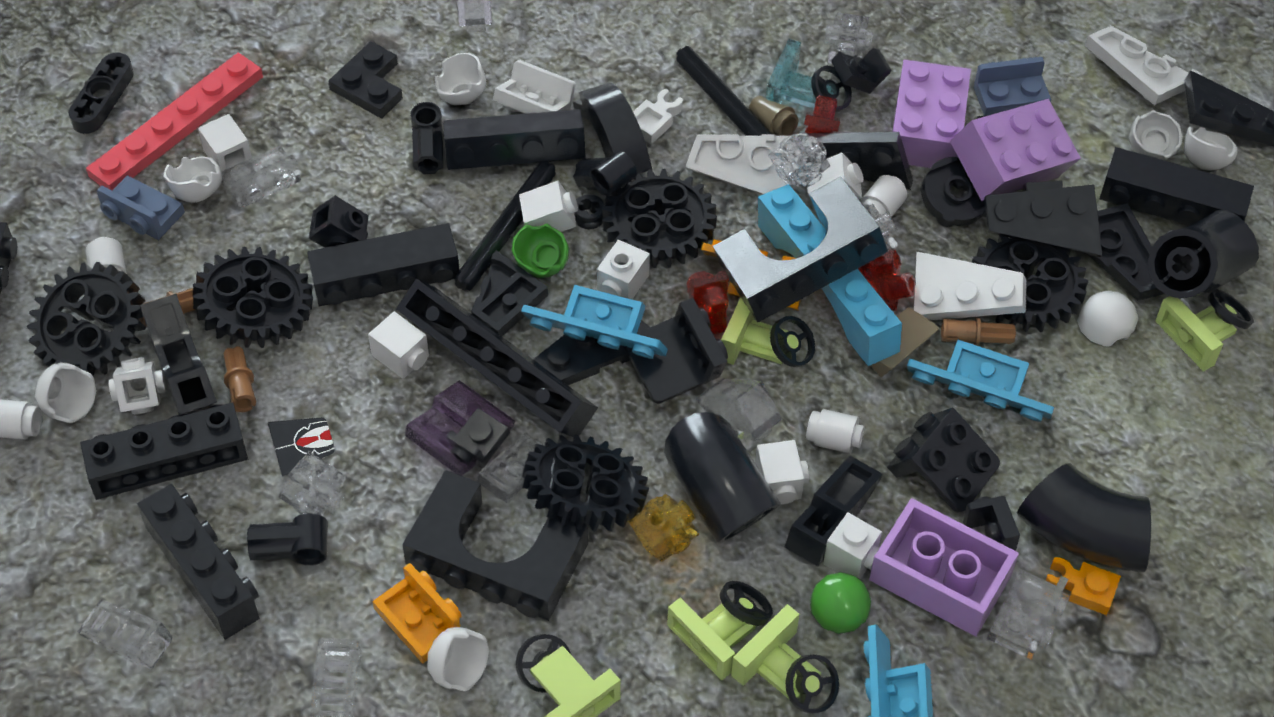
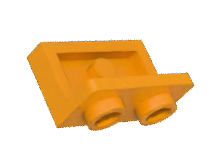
(417, 611)

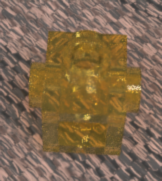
(665, 526)

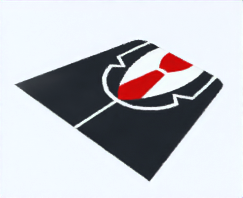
(296, 437)

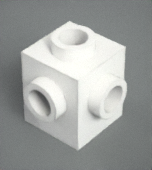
(132, 398)

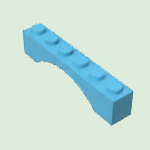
(861, 311)

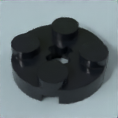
(941, 203)

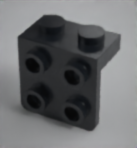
(691, 357)
(947, 457)

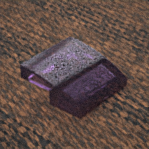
(450, 412)

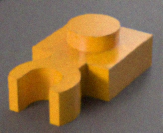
(1089, 586)

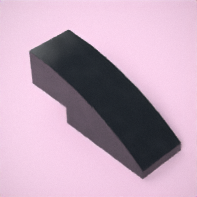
(841, 493)

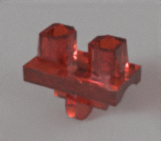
(822, 118)
(886, 278)
(712, 295)

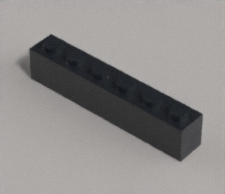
(497, 359)

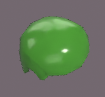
(540, 250)
(840, 602)

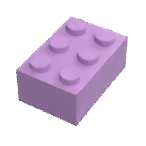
(930, 110)
(1014, 148)
(943, 566)

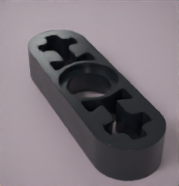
(101, 106)

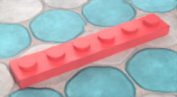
(175, 122)

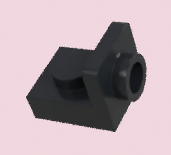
(862, 73)
(477, 439)
(996, 519)

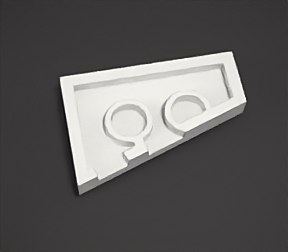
(1147, 73)
(737, 160)
(965, 289)

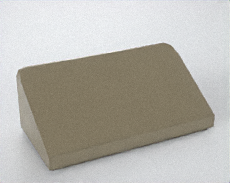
(914, 332)

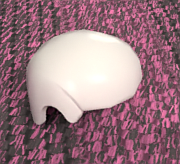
(461, 79)
(1155, 135)
(1209, 149)
(194, 178)
(1107, 318)
(65, 392)
(458, 658)

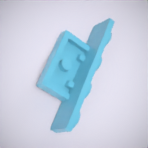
(600, 316)
(986, 375)
(899, 690)

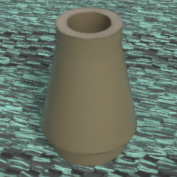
(774, 116)

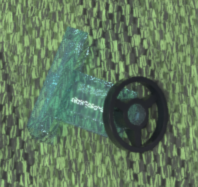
(799, 88)

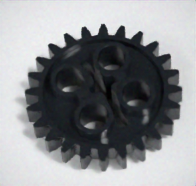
(661, 216)
(101, 291)
(1052, 292)
(252, 297)
(557, 474)

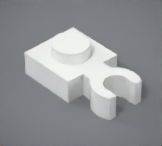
(657, 117)

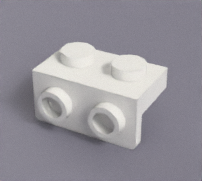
(534, 90)

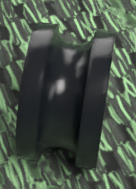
(595, 205)

